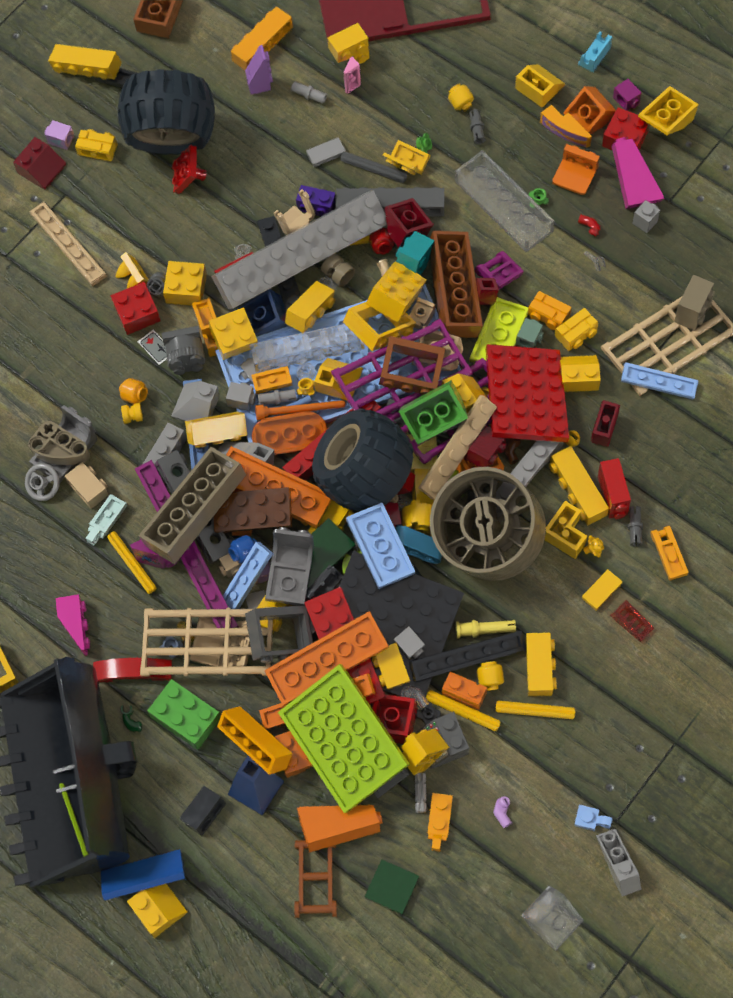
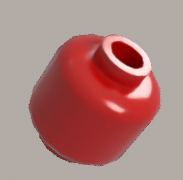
(381, 241)

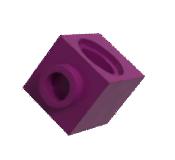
(627, 95)

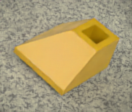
(326, 383)

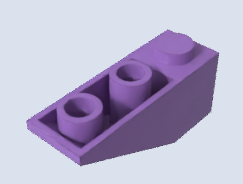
(259, 72)

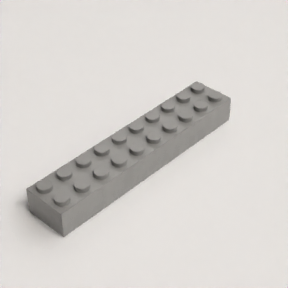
(300, 249)

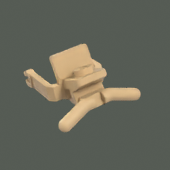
(294, 218)

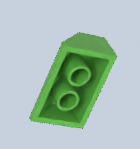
(434, 412)

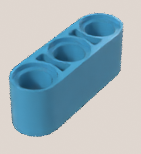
(418, 544)

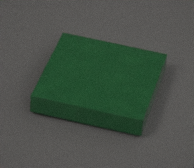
(391, 887)

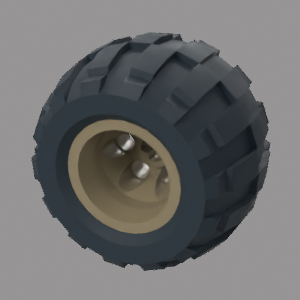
(362, 460)

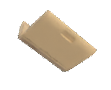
(218, 641)

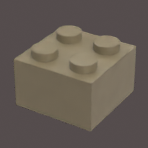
(695, 302)

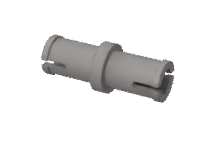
(309, 92)
(276, 397)

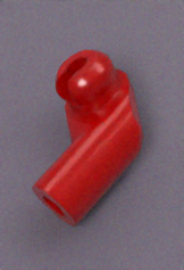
(591, 222)

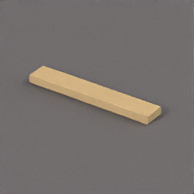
(68, 244)

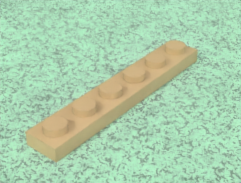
(457, 447)

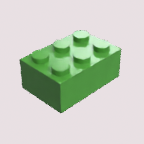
(184, 714)

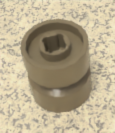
(338, 270)

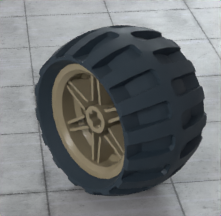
(166, 111)

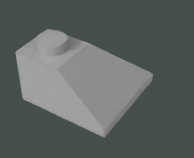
(196, 401)

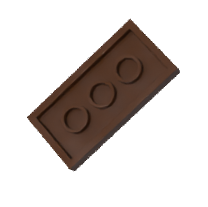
(255, 511)

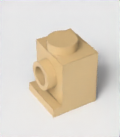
(427, 310)
(228, 566)

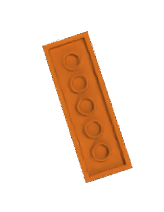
(307, 500)
(345, 646)

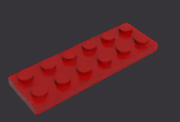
(330, 613)

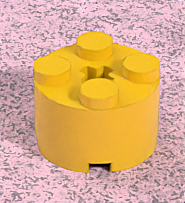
(417, 516)

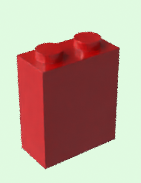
(614, 488)

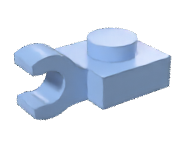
(588, 818)

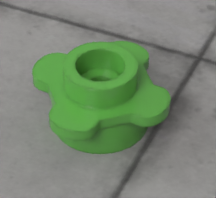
(424, 143)
(539, 193)

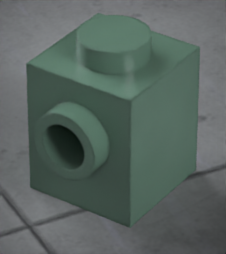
(529, 333)

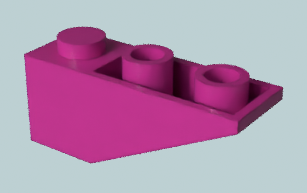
(71, 616)

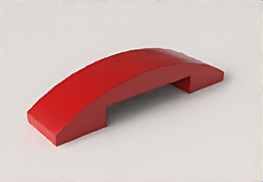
(129, 669)

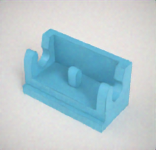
(596, 52)

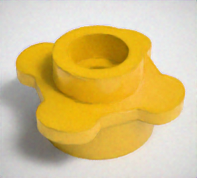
(306, 387)

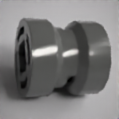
(156, 279)

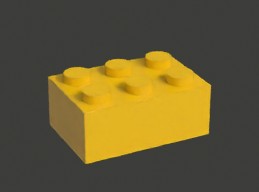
(396, 291)

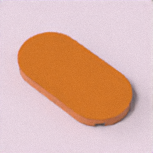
(288, 431)

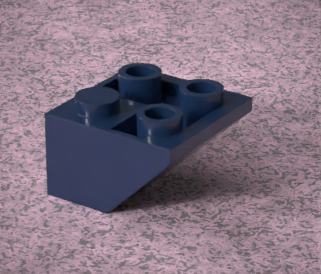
(254, 786)

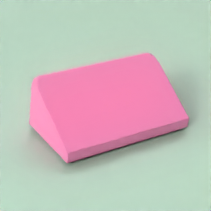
(352, 75)

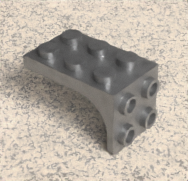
(77, 426)
(290, 567)

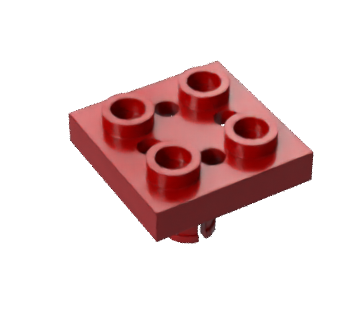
(185, 169)

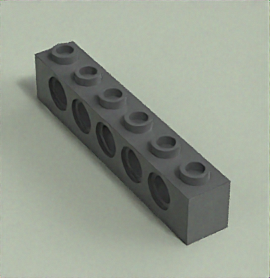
(177, 461)

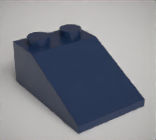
(266, 312)

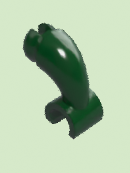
(130, 724)

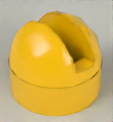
(572, 442)

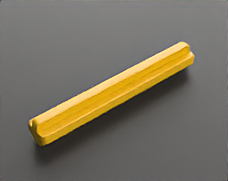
(131, 562)
(535, 709)
(463, 710)

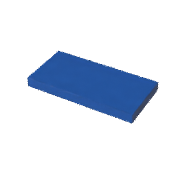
(142, 874)

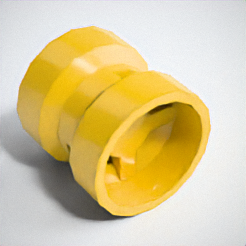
(132, 413)

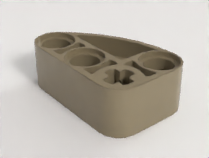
(52, 449)

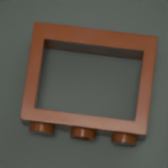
(412, 349)

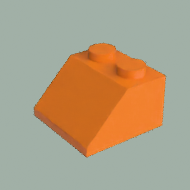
(590, 109)

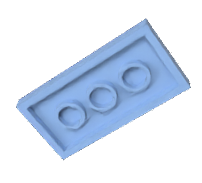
(380, 545)

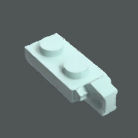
(105, 519)

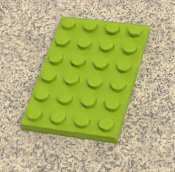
(343, 738)

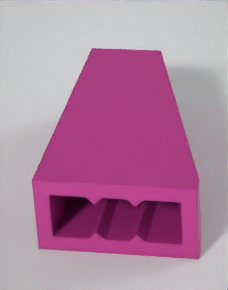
(634, 175)

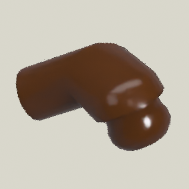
(510, 450)

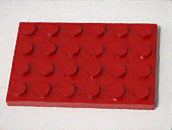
(527, 393)

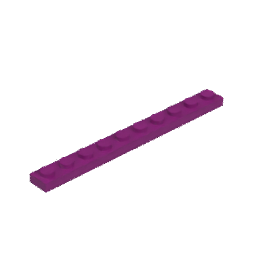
(191, 557)

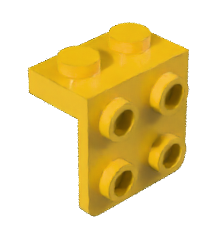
(408, 157)

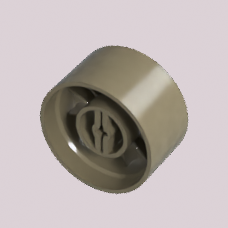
(484, 507)

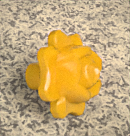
(594, 546)

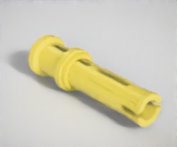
(474, 628)

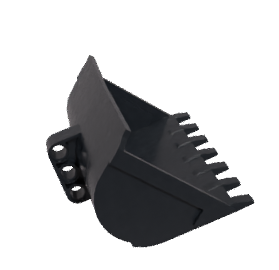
(57, 737)

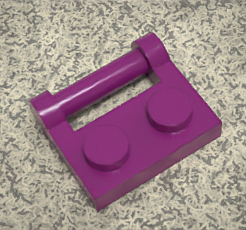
(504, 273)

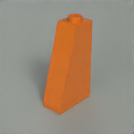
(331, 826)

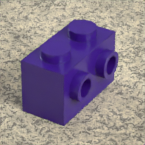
(321, 200)

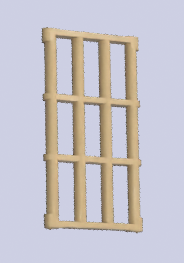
(661, 355)
(187, 650)

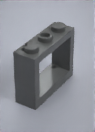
(301, 627)

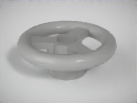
(32, 481)

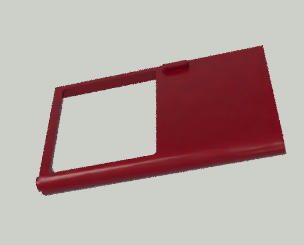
(384, 18)

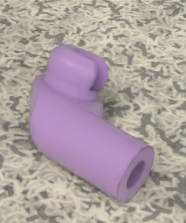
(500, 811)

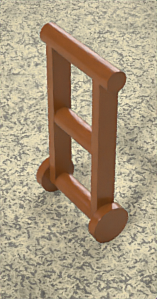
(300, 908)

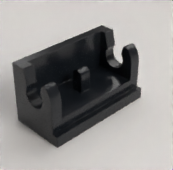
(202, 810)

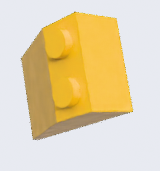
(670, 111)

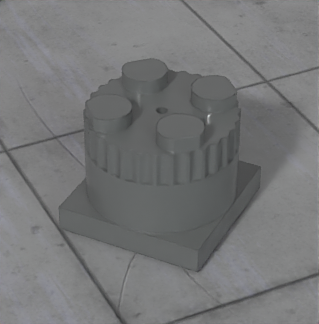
(184, 350)

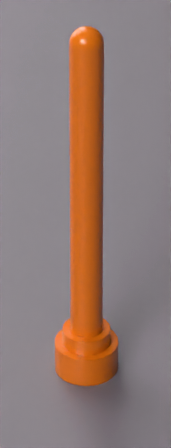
(262, 411)

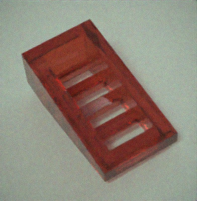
(621, 620)

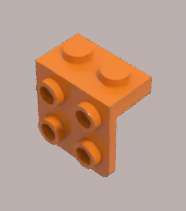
(576, 169)

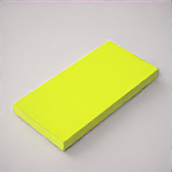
(499, 327)

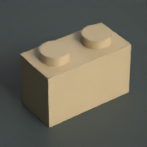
(86, 485)

